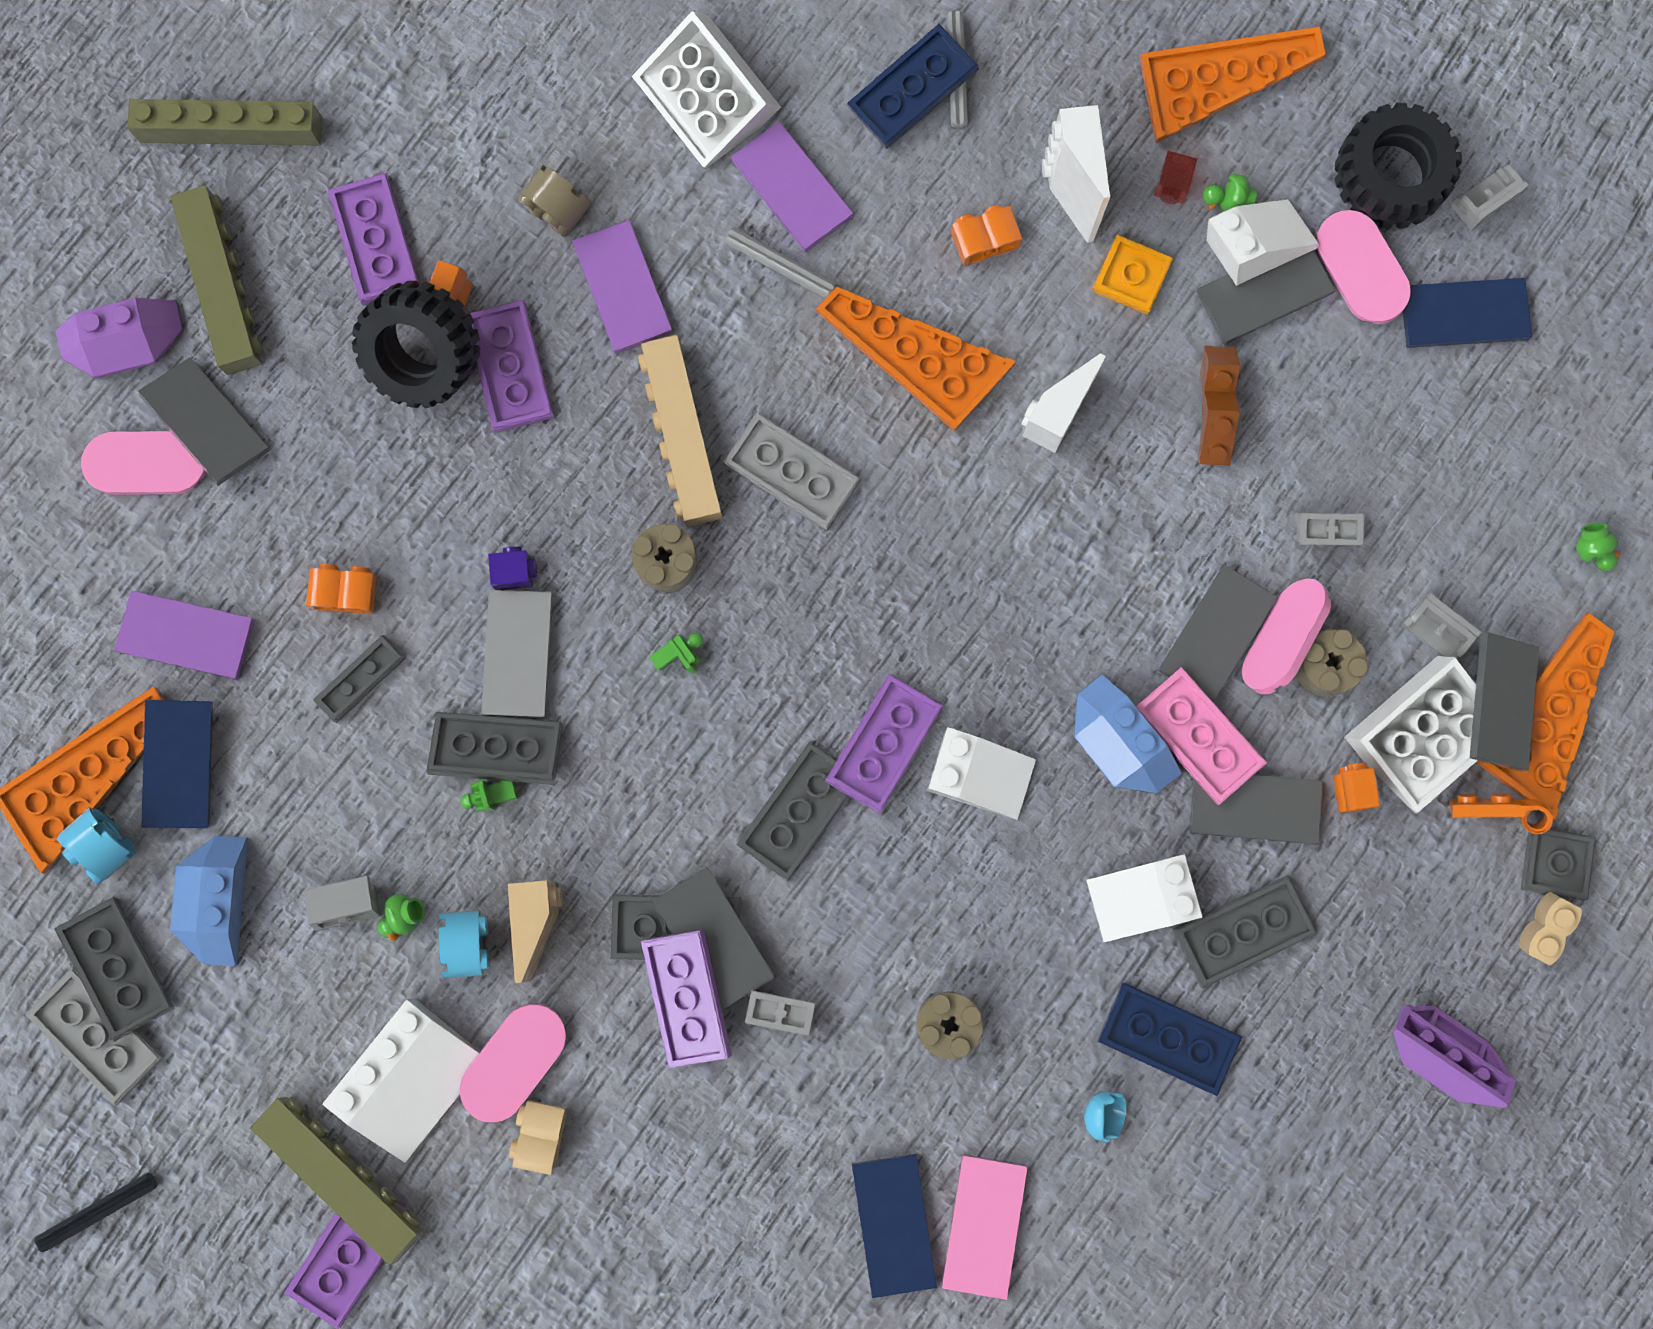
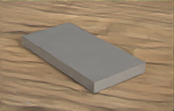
(792, 471)
(517, 653)
(78, 1032)

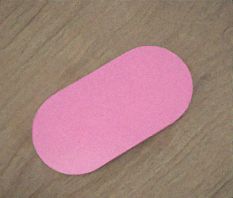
(1363, 267)
(140, 464)
(1286, 636)
(512, 1062)

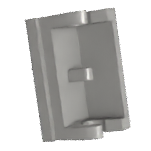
(1489, 196)
(1329, 528)
(1440, 627)
(341, 903)
(780, 1013)

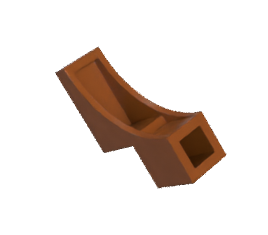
(1219, 405)

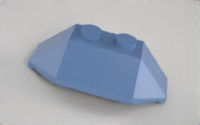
(1122, 739)
(211, 900)

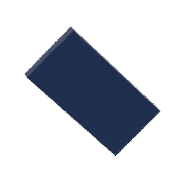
(913, 86)
(1467, 313)
(177, 764)
(1169, 1039)
(894, 1225)

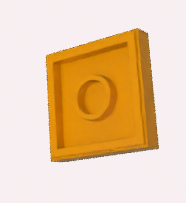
(1132, 274)

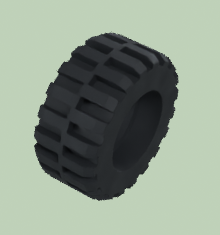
(1420, 136)
(389, 364)

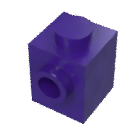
(511, 569)

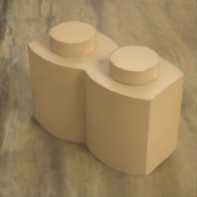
(1547, 934)
(539, 1137)

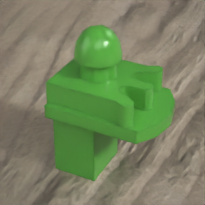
(680, 649)
(487, 795)

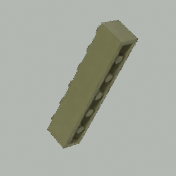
(225, 122)
(216, 280)
(338, 1179)

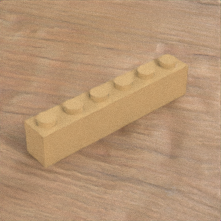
(681, 431)

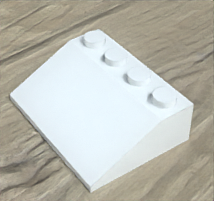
(705, 89)
(1078, 167)
(1421, 733)
(403, 1080)

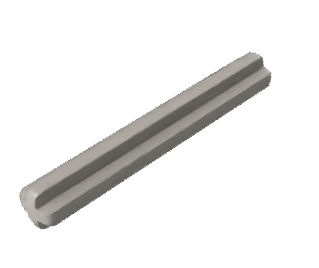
(958, 98)
(779, 263)

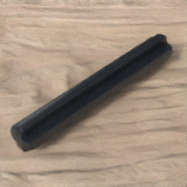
(95, 1212)

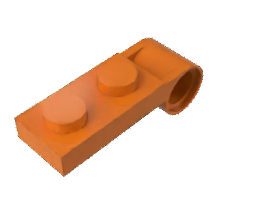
(1501, 806)

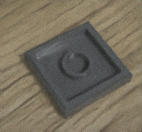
(1559, 864)

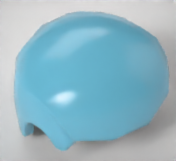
(1105, 1115)

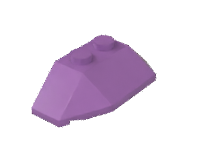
(120, 335)
(1452, 1057)

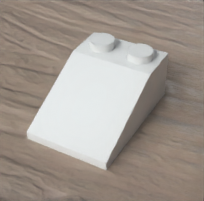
(1258, 238)
(1053, 414)
(981, 773)
(1144, 898)

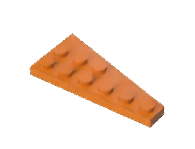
(1206, 78)
(926, 361)
(1559, 714)
(73, 779)

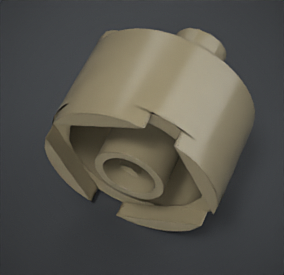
(554, 200)
(648, 562)
(1347, 656)
(956, 1042)

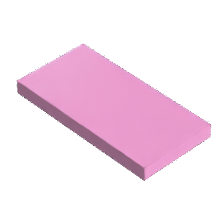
(1200, 736)
(984, 1227)

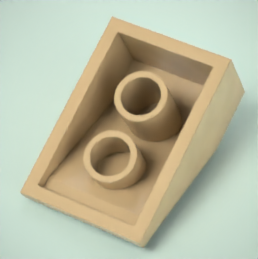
(532, 918)

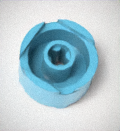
(95, 844)
(463, 944)

